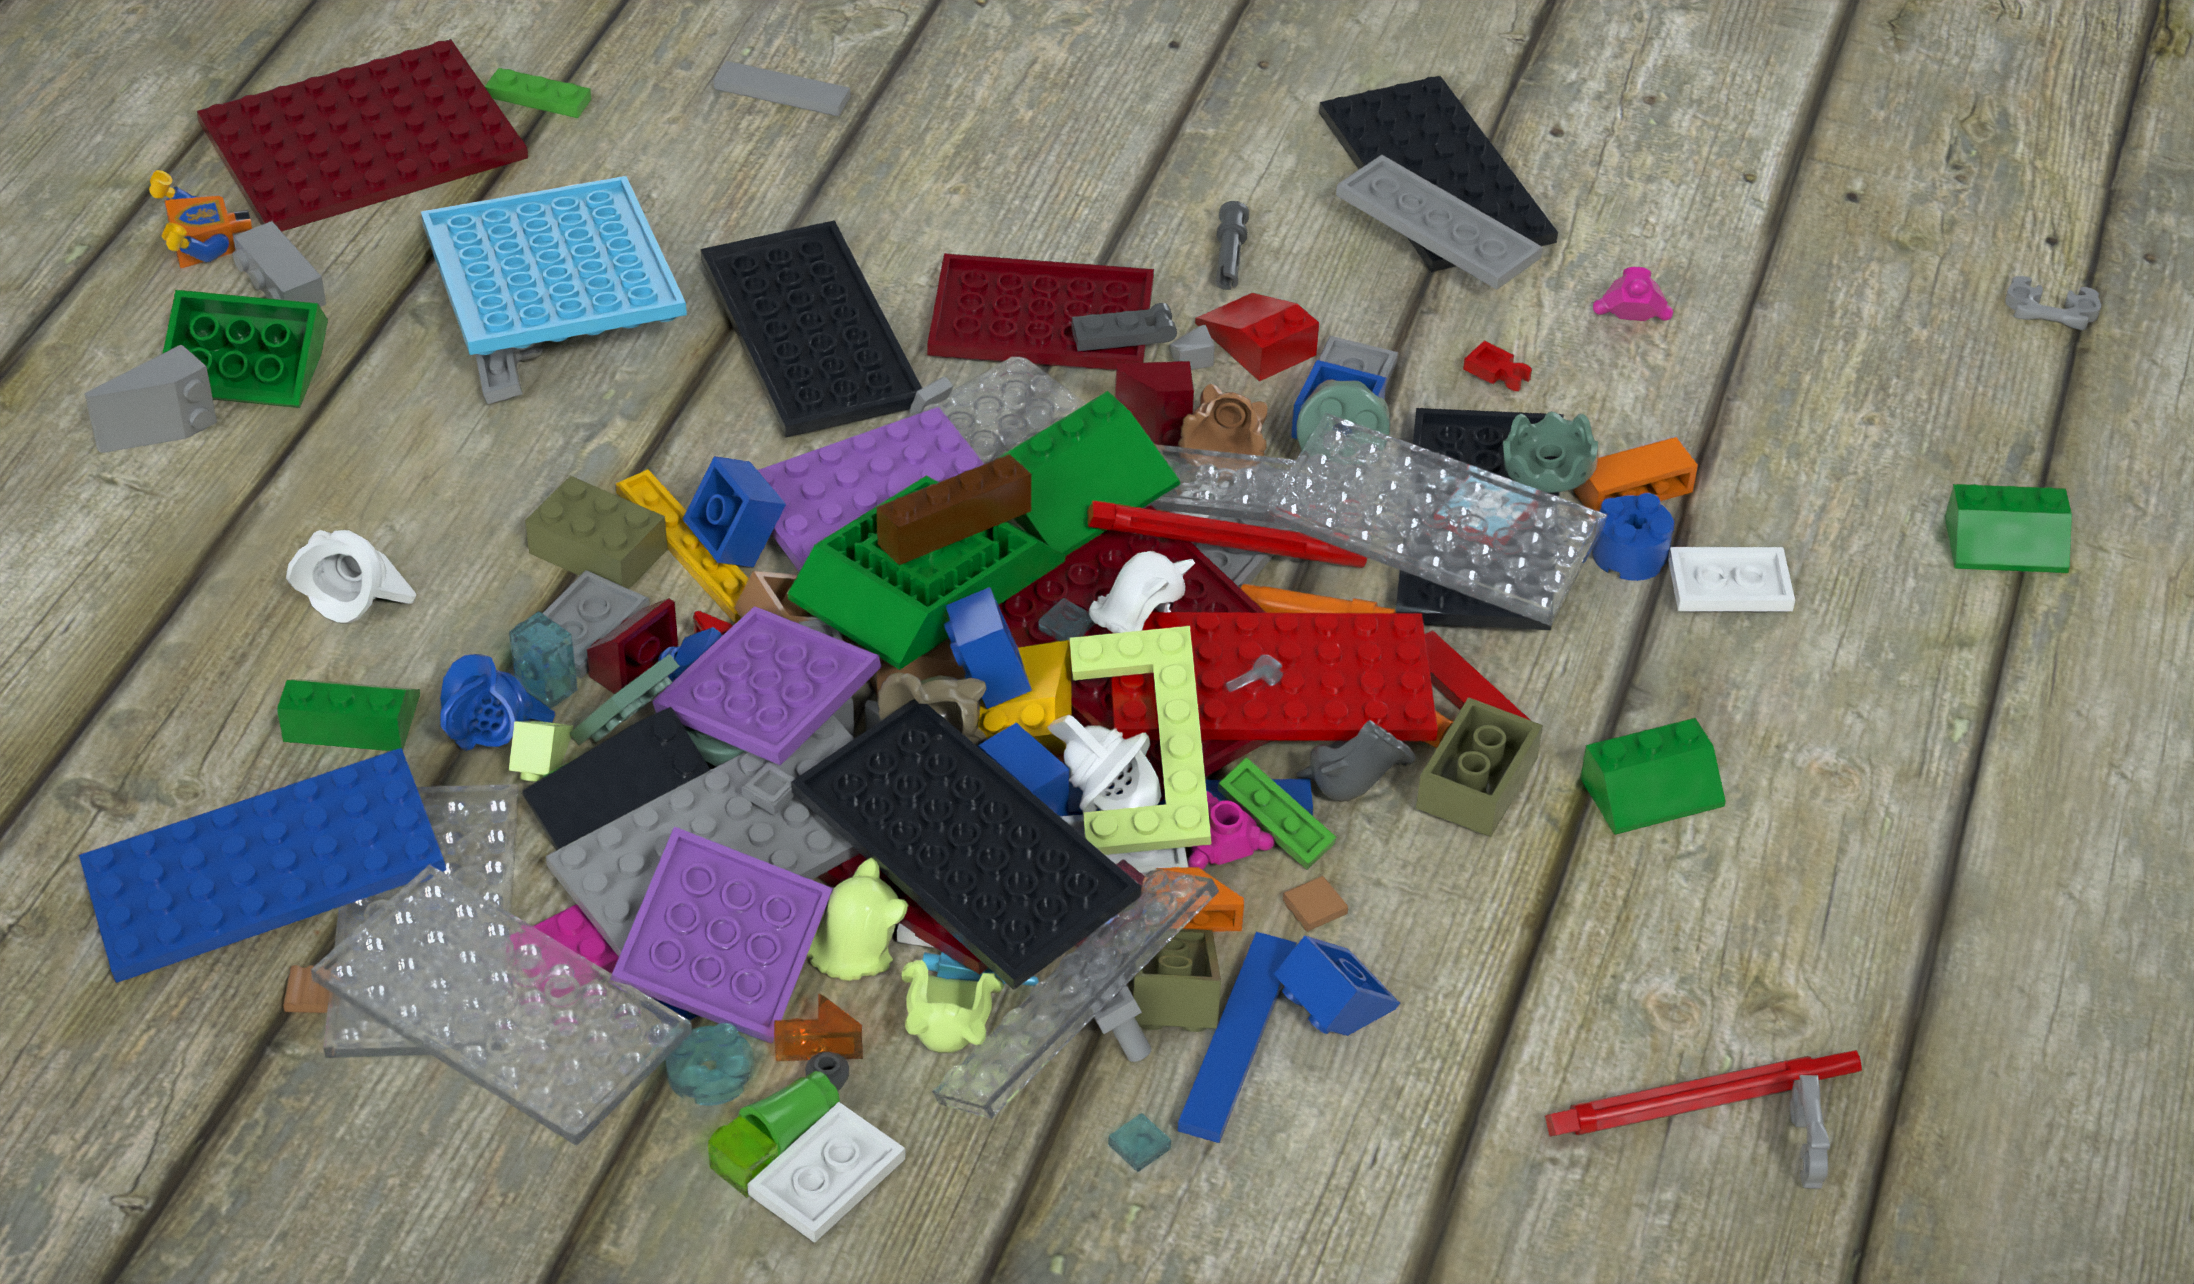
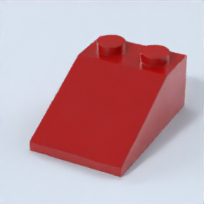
(1263, 333)

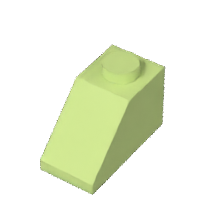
(538, 748)

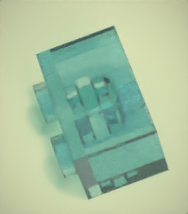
(544, 659)

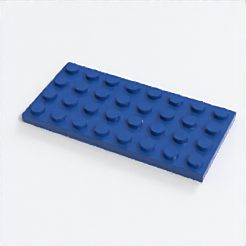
(259, 864)

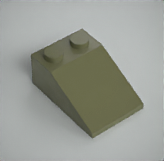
(1180, 984)

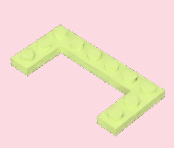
(1185, 815)

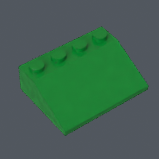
(250, 345)
(1086, 458)

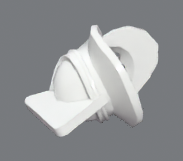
(345, 575)
(1098, 759)

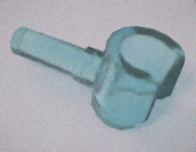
(1265, 668)

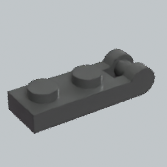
(1124, 328)

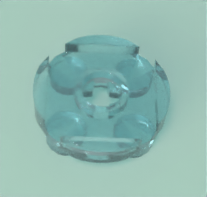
(717, 1044)

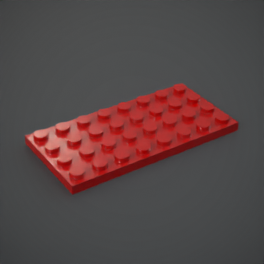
(1333, 681)

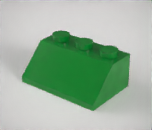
(2009, 528)
(346, 714)
(1653, 776)

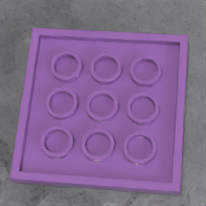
(768, 684)
(722, 934)

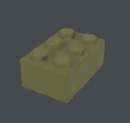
(596, 532)
(1479, 767)

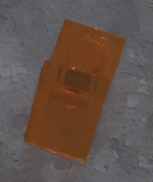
(831, 1032)

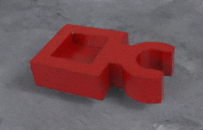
(1494, 364)

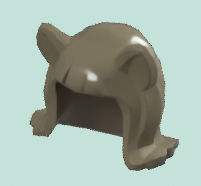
(948, 696)

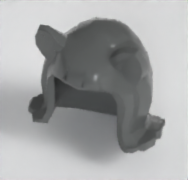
(1354, 766)

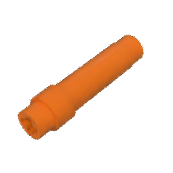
(1287, 601)

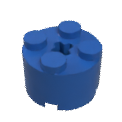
(1634, 536)

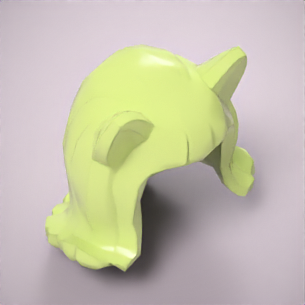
(857, 926)
(947, 1011)

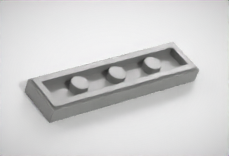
(782, 88)

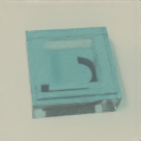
(1065, 621)
(1139, 1142)

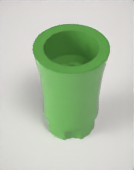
(792, 1109)

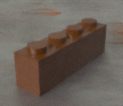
(954, 509)

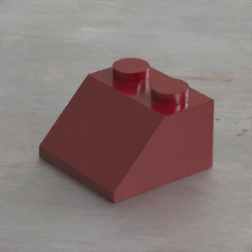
(1157, 397)
(633, 646)

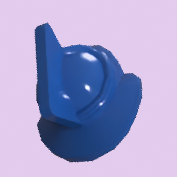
(485, 703)

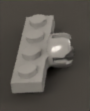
(500, 372)

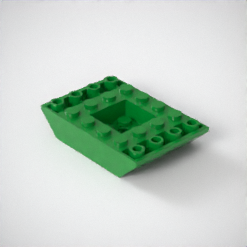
(903, 606)

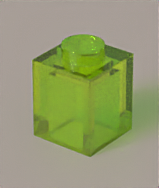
(740, 1153)

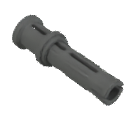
(1231, 235)

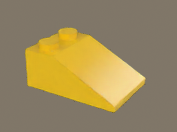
(1050, 677)

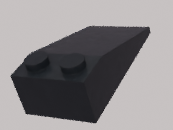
(615, 778)

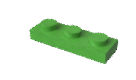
(538, 92)
(1277, 813)

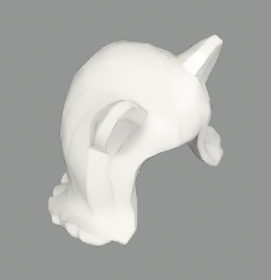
(1142, 585)

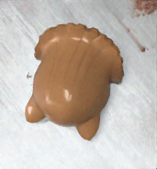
(1225, 424)

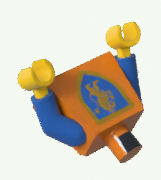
(197, 226)

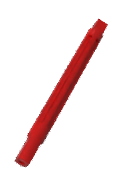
(1218, 533)
(1697, 1094)

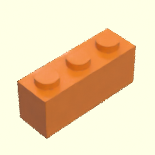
(1655, 468)

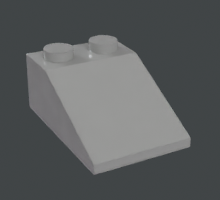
(152, 403)

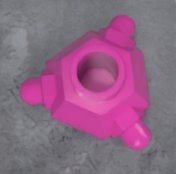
(1634, 297)
(1232, 835)

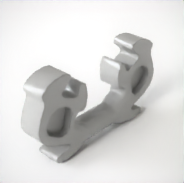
(2078, 309)
(1807, 1112)

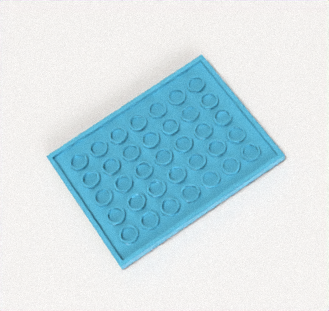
(551, 265)

